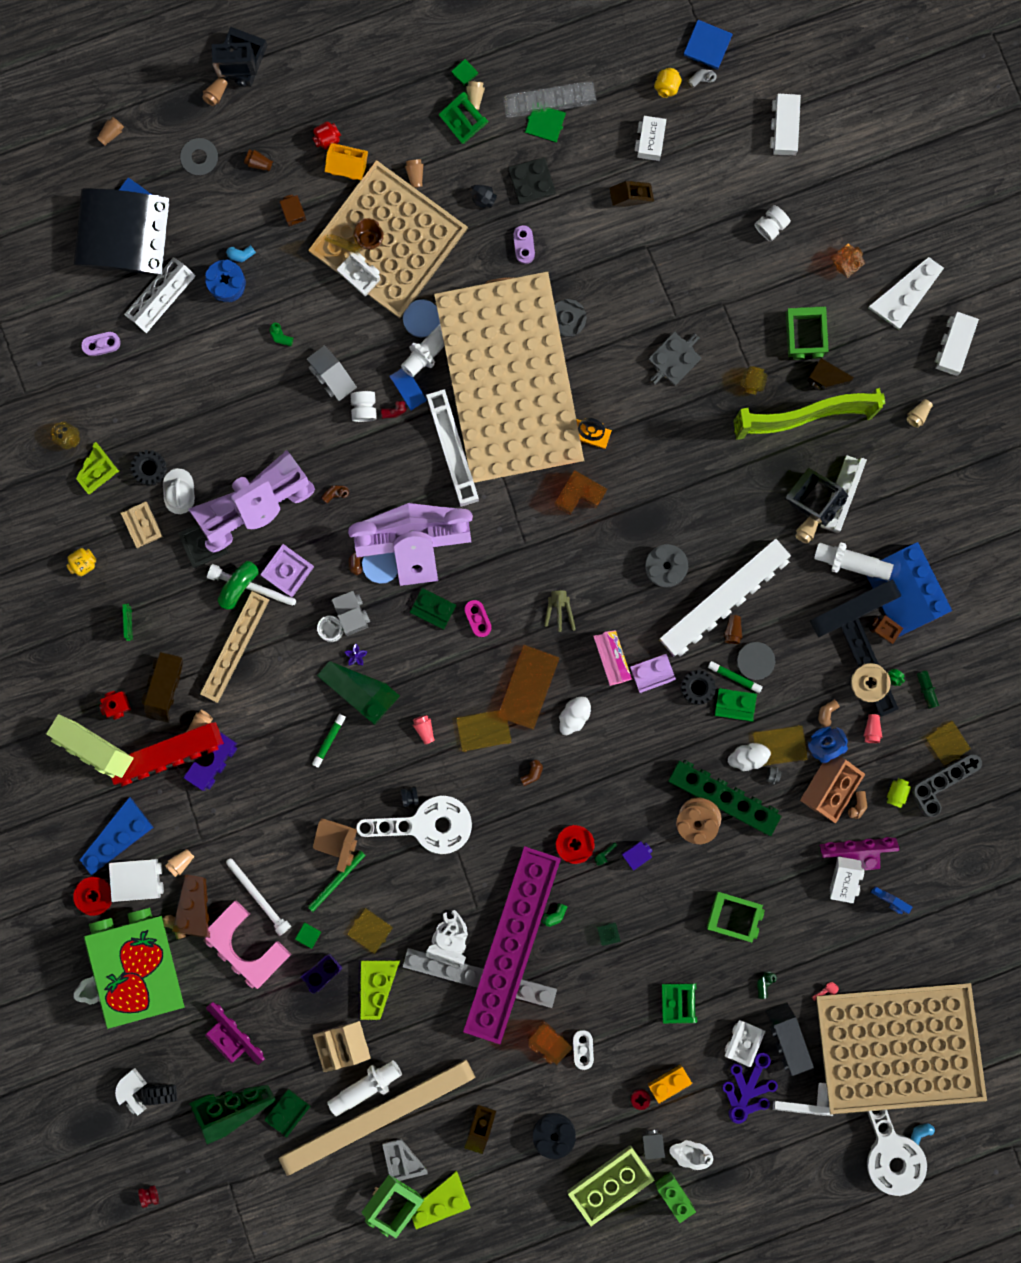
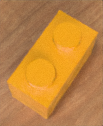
(346, 161)
(669, 1083)

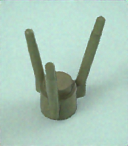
(558, 600)

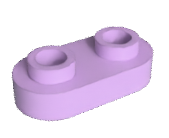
(522, 244)
(101, 343)

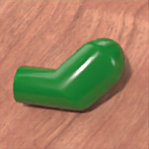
(278, 336)

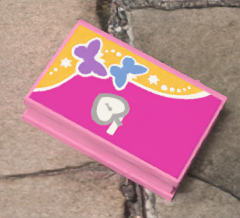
(612, 657)

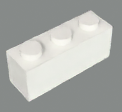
(785, 124)
(956, 343)

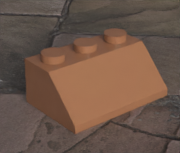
(832, 788)

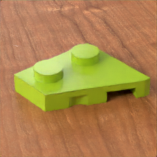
(96, 470)

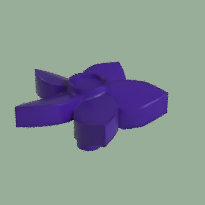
(356, 655)

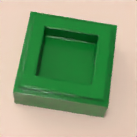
(465, 72)
(308, 935)

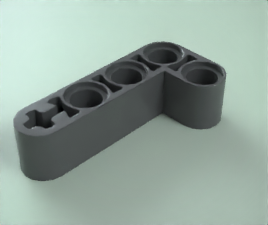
(948, 780)

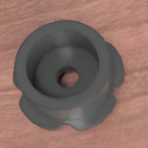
(773, 775)

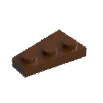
(192, 908)

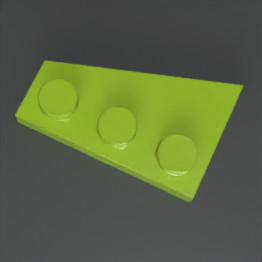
(375, 986)
(442, 1202)

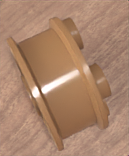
(698, 821)

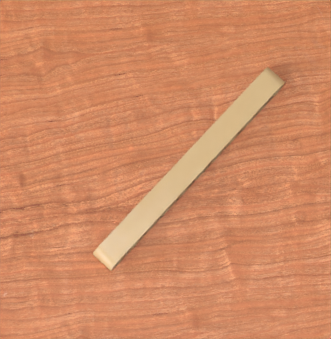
(376, 1117)

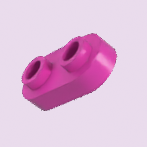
(478, 618)

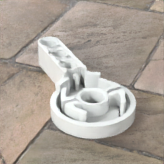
(423, 825)
(892, 1146)

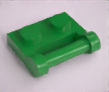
(459, 122)
(673, 1003)

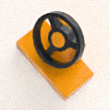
(593, 432)

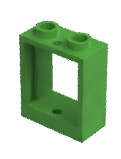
(806, 313)
(715, 913)
(675, 1197)
(380, 1198)

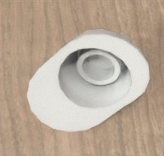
(178, 491)

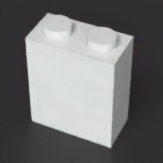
(135, 880)

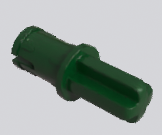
(927, 689)

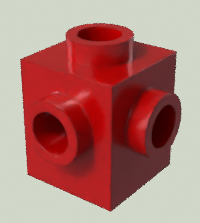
(121, 701)

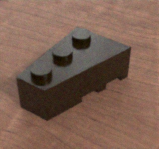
(162, 686)

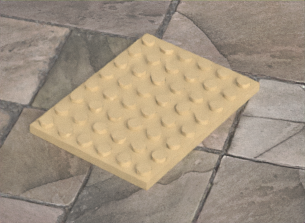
(900, 1049)

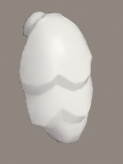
(574, 715)
(749, 756)
(86, 992)
(692, 1155)

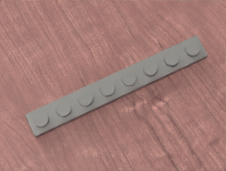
(471, 976)

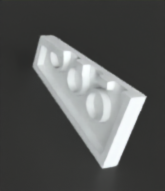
(903, 297)

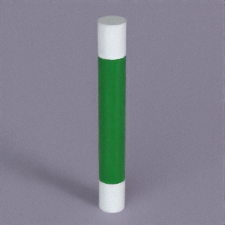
(735, 677)
(328, 741)

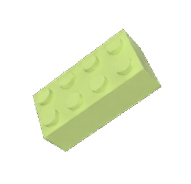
(89, 747)
(610, 1185)

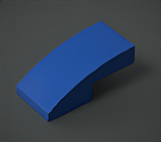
(408, 389)

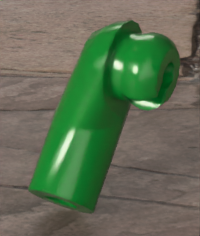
(555, 918)

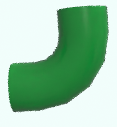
(237, 584)

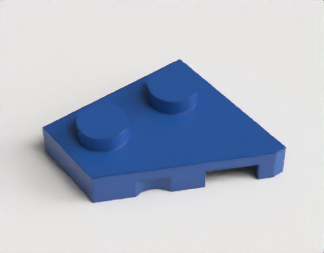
(895, 903)

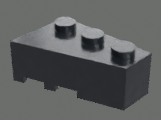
(789, 1039)

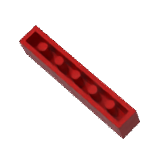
(170, 752)

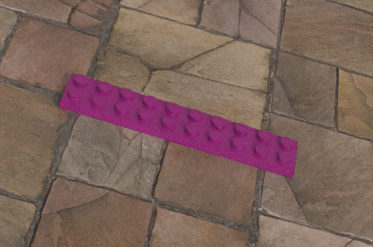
(512, 945)

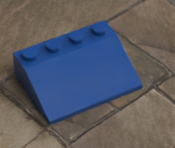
(920, 591)

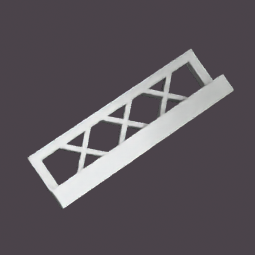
(161, 296)
(848, 480)

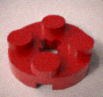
(584, 850)
(84, 889)

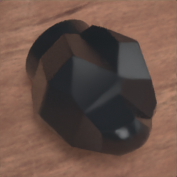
(483, 195)

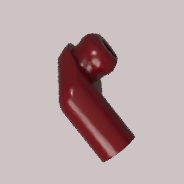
(394, 412)

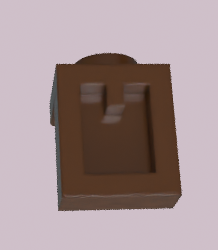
(885, 628)

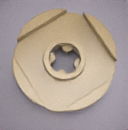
(862, 690)

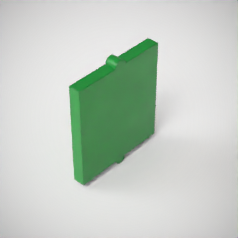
(546, 124)
(127, 622)

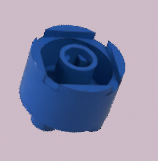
(234, 275)

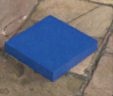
(708, 44)

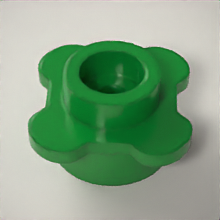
(896, 677)

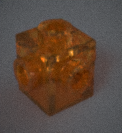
(848, 260)

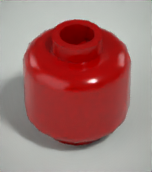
(326, 135)

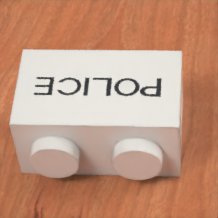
(651, 138)
(846, 879)

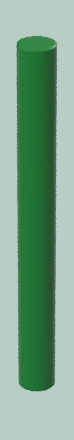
(336, 881)

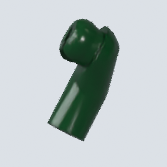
(764, 982)

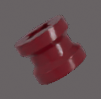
(640, 1095)
(148, 1196)

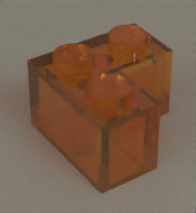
(579, 488)
(549, 1042)

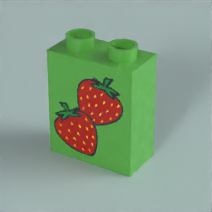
(133, 969)

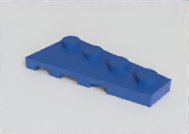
(118, 835)

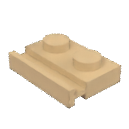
(141, 524)

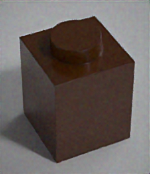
(292, 210)

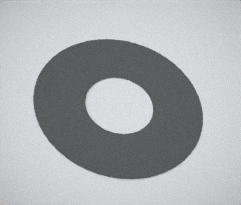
(190, 147)

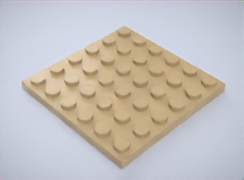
(414, 241)

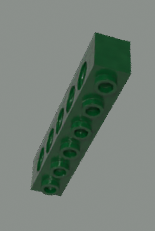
(771, 815)

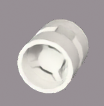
(773, 222)
(363, 406)
(330, 629)

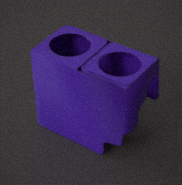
(325, 976)

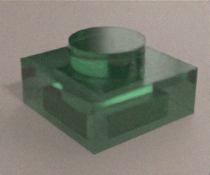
(608, 934)

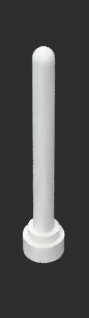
(216, 573)
(280, 925)

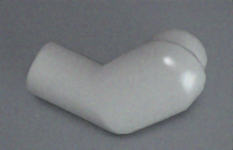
(702, 76)

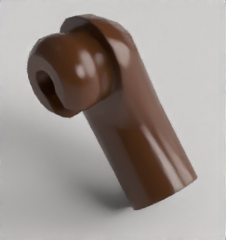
(335, 491)
(354, 564)
(535, 773)

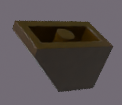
(631, 193)
(828, 376)
(480, 1129)

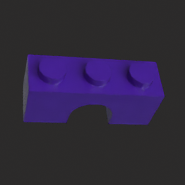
(203, 776)

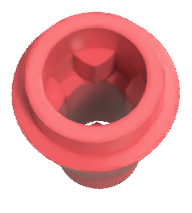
(424, 728)
(873, 729)

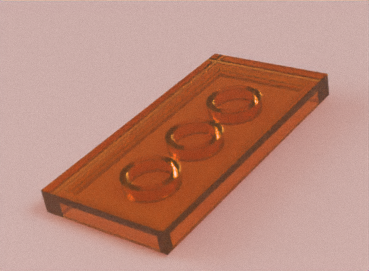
(528, 687)

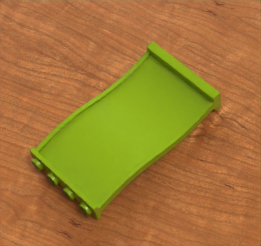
(844, 404)

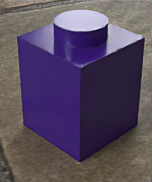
(637, 855)

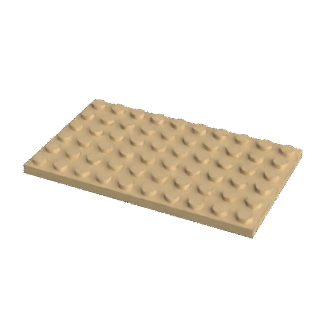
(509, 377)

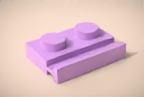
(652, 673)

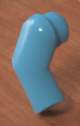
(239, 255)
(922, 1131)

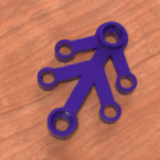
(748, 1091)

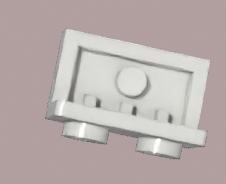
(359, 273)
(744, 1043)

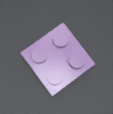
(287, 570)

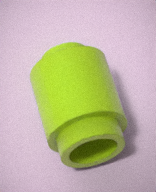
(898, 792)

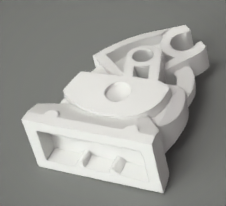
(449, 944)

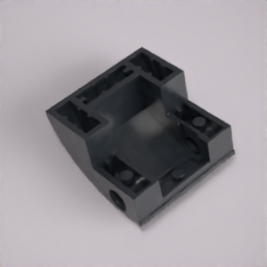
(121, 231)

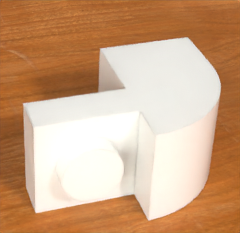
(126, 1091)

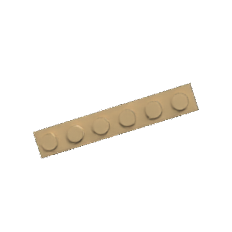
(234, 647)

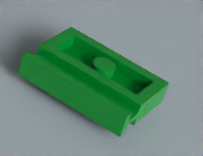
(735, 704)

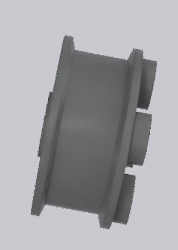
(666, 554)

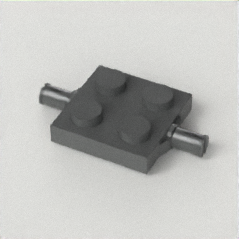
(674, 358)

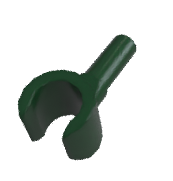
(600, 858)

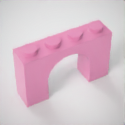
(254, 971)

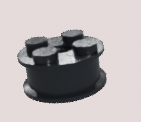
(554, 1147)

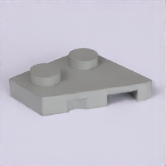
(402, 1161)

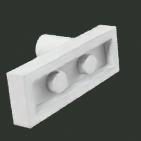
(821, 1109)

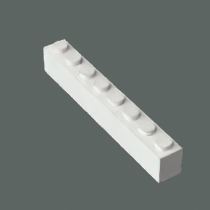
(725, 597)

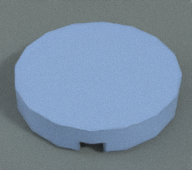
(421, 318)
(380, 567)

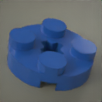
(825, 752)

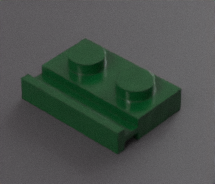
(433, 608)
(287, 1113)

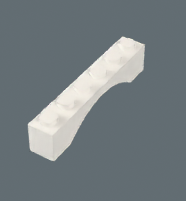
(452, 448)

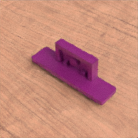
(866, 850)
(229, 1039)

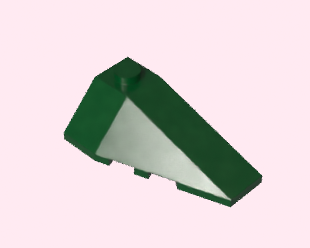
(364, 693)
(227, 1112)

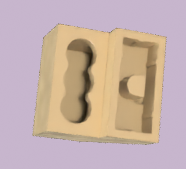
(341, 1046)

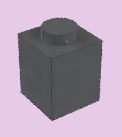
(653, 1144)

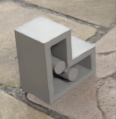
(331, 372)
(350, 613)

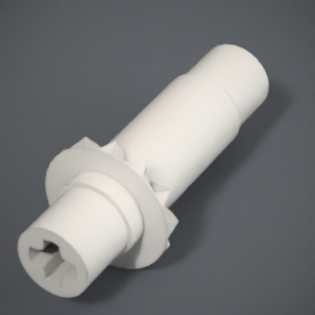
(423, 353)
(853, 561)
(374, 1082)

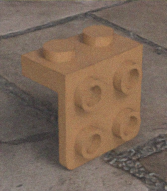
(336, 841)

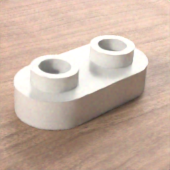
(583, 1049)

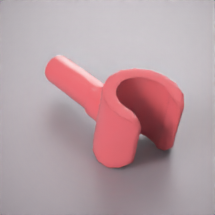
(831, 987)

